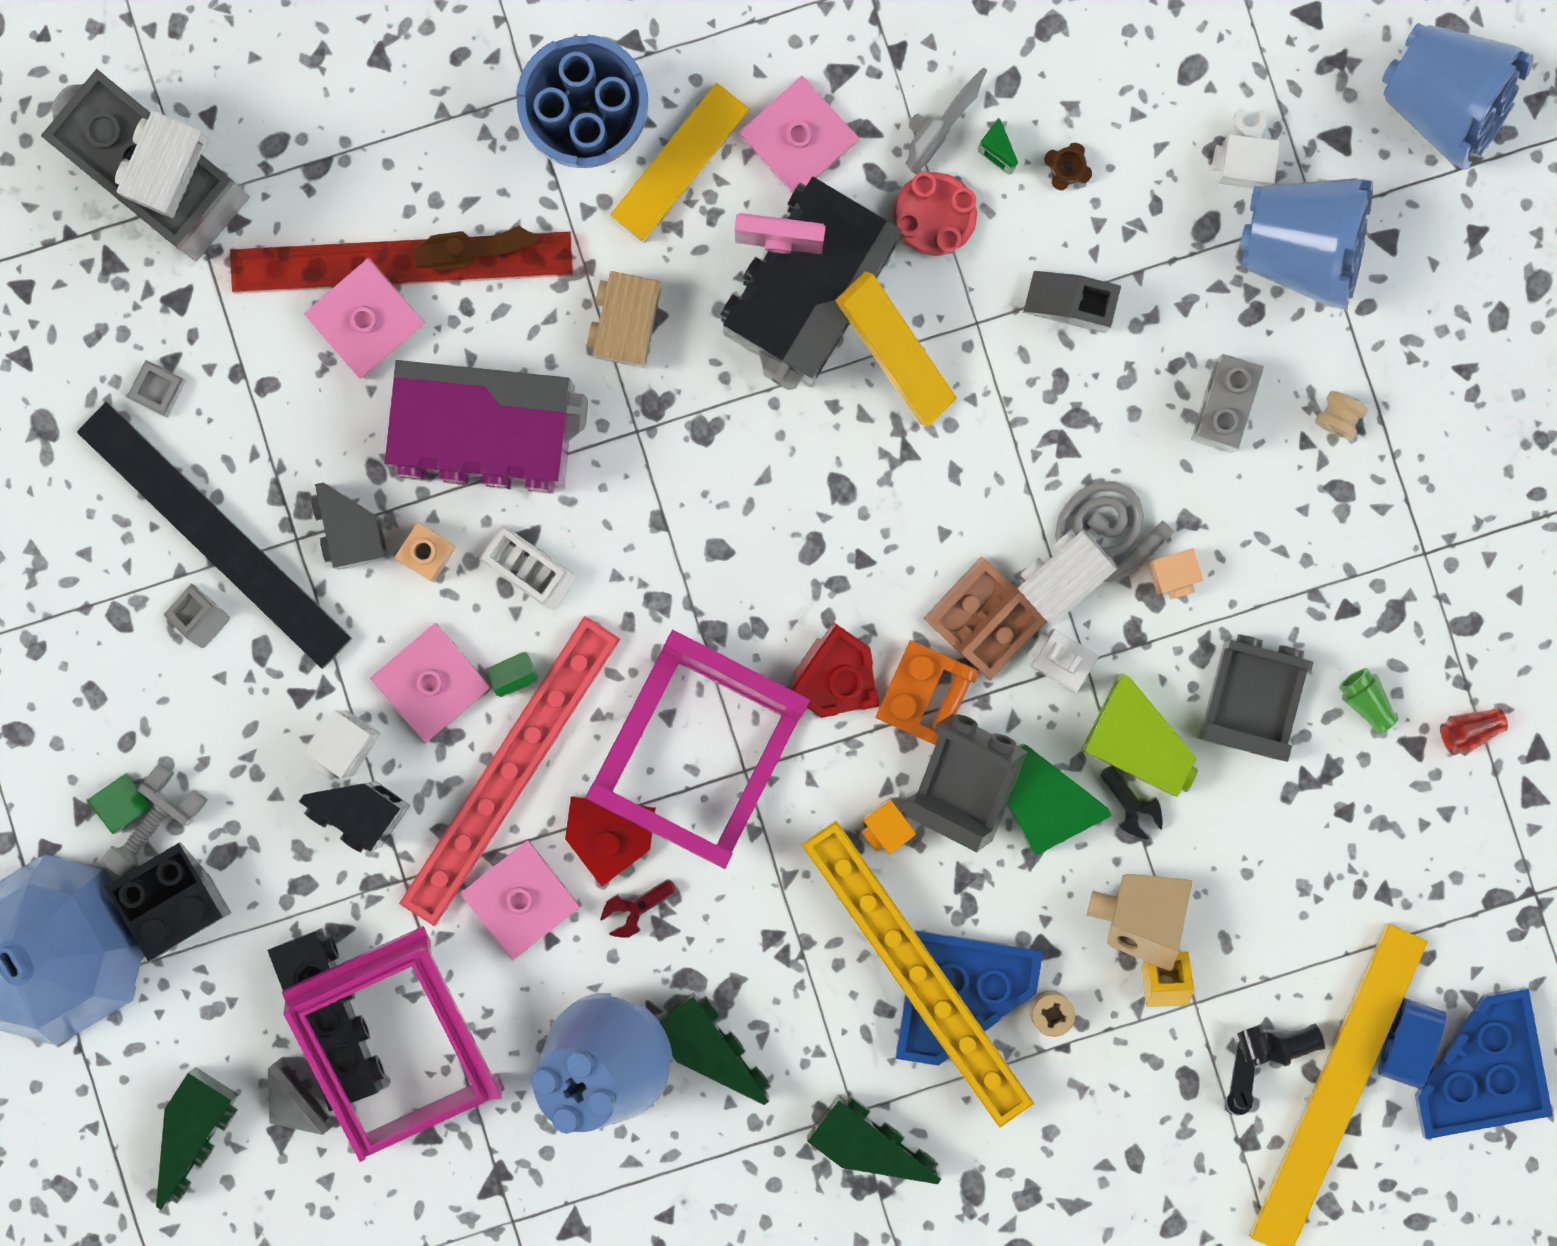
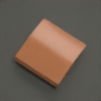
(985, 618)

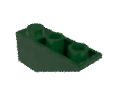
(704, 1047)
(188, 1125)
(861, 1145)

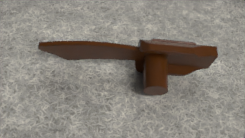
(456, 250)

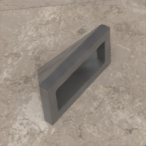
(292, 1102)

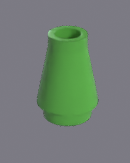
(1367, 697)

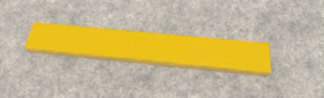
(917, 974)
(1338, 1087)

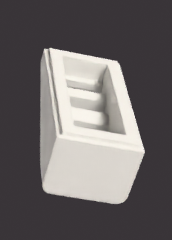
(557, 587)

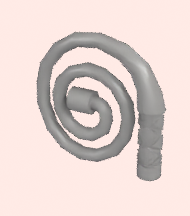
(1099, 524)

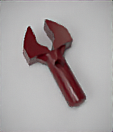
(637, 907)

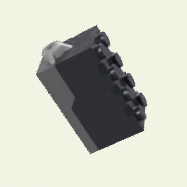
(790, 298)

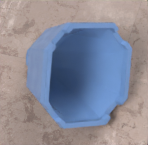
(67, 948)

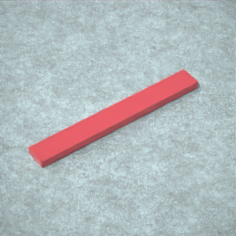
(509, 771)

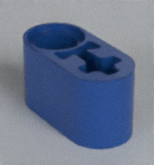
(1412, 1043)

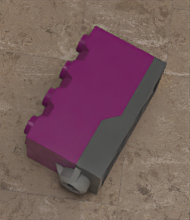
(482, 425)

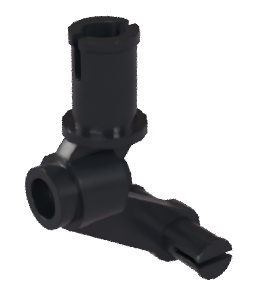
(1259, 1048)

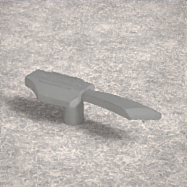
(933, 131)

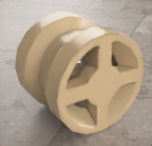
(1341, 415)
(1047, 1004)

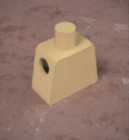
(1145, 916)

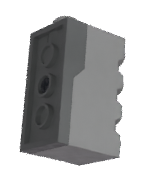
(96, 131)

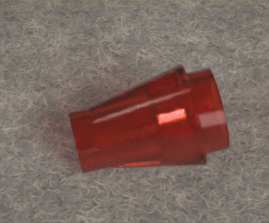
(1471, 730)

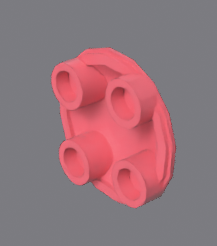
(935, 213)

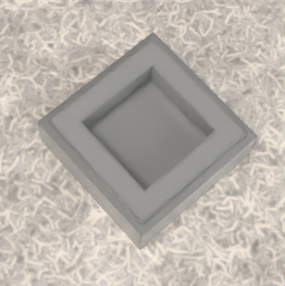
(156, 388)

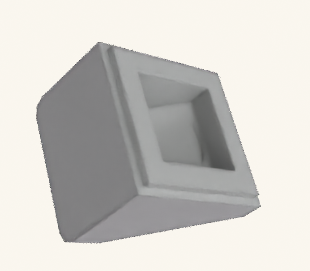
(197, 616)

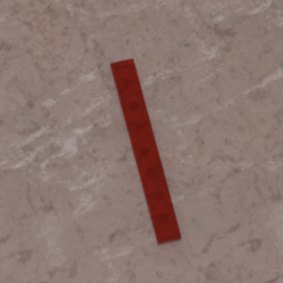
(328, 264)

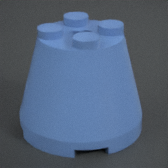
(576, 77)
(1455, 88)
(1309, 236)
(601, 1064)

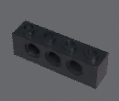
(318, 950)

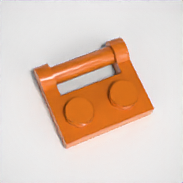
(914, 686)

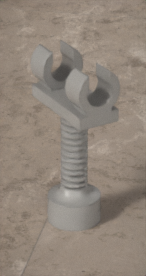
(122, 859)

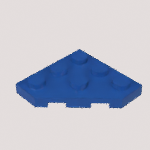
(985, 975)
(1488, 1071)

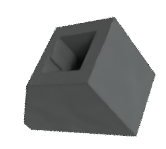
(1072, 300)
(351, 531)

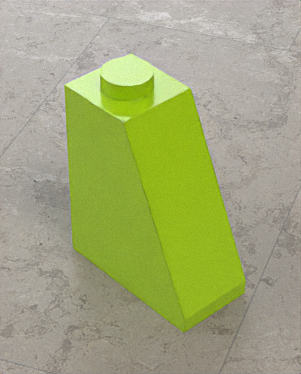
(1139, 740)

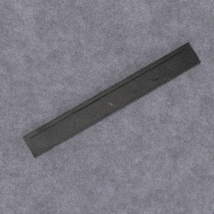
(214, 535)

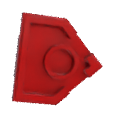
(836, 674)
(604, 839)

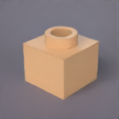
(440, 552)
(1176, 573)

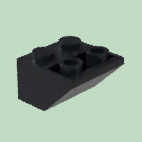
(361, 811)
(167, 901)

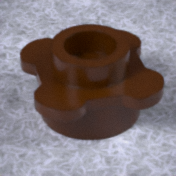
(1075, 156)

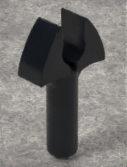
(1131, 803)

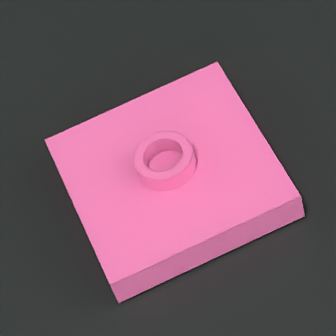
(798, 135)
(779, 234)
(364, 318)
(430, 682)
(520, 900)

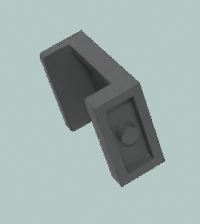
(1255, 697)
(966, 782)

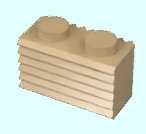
(625, 319)

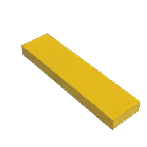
(680, 162)
(896, 348)

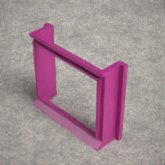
(731, 675)
(358, 973)

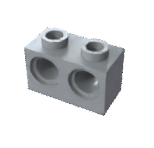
(1227, 403)

